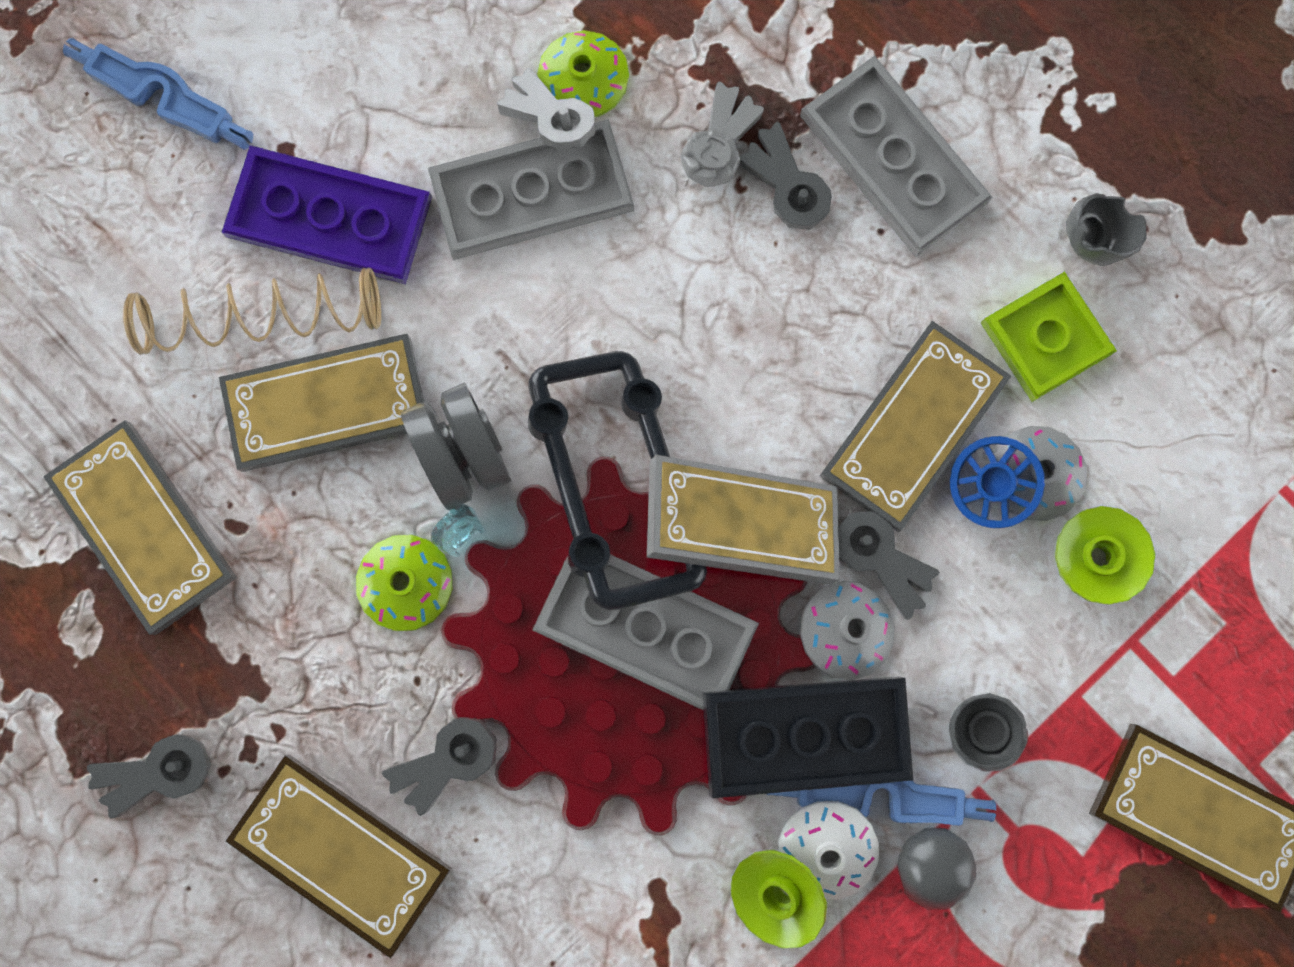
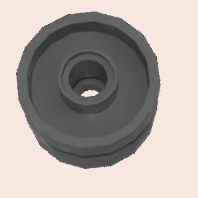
(452, 448)

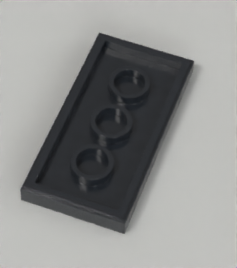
(807, 736)

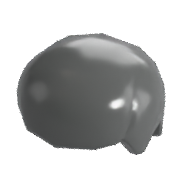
(1104, 230)
(988, 732)
(936, 868)

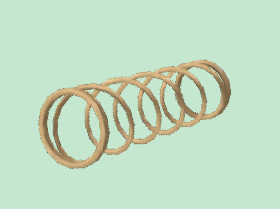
(370, 309)

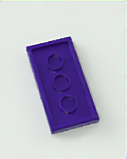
(327, 214)

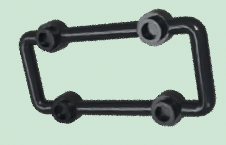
(548, 422)

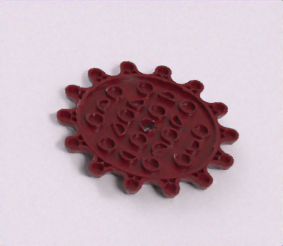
(575, 714)

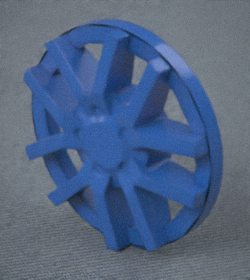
(997, 482)

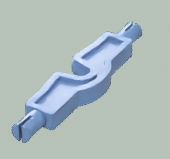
(140, 81)
(907, 802)

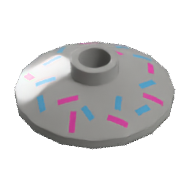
(1067, 469)
(827, 635)

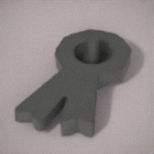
(799, 196)
(869, 544)
(462, 752)
(172, 768)

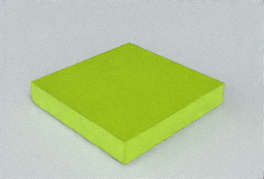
(1048, 336)

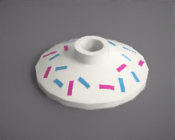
(836, 828)

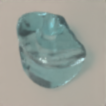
(456, 529)

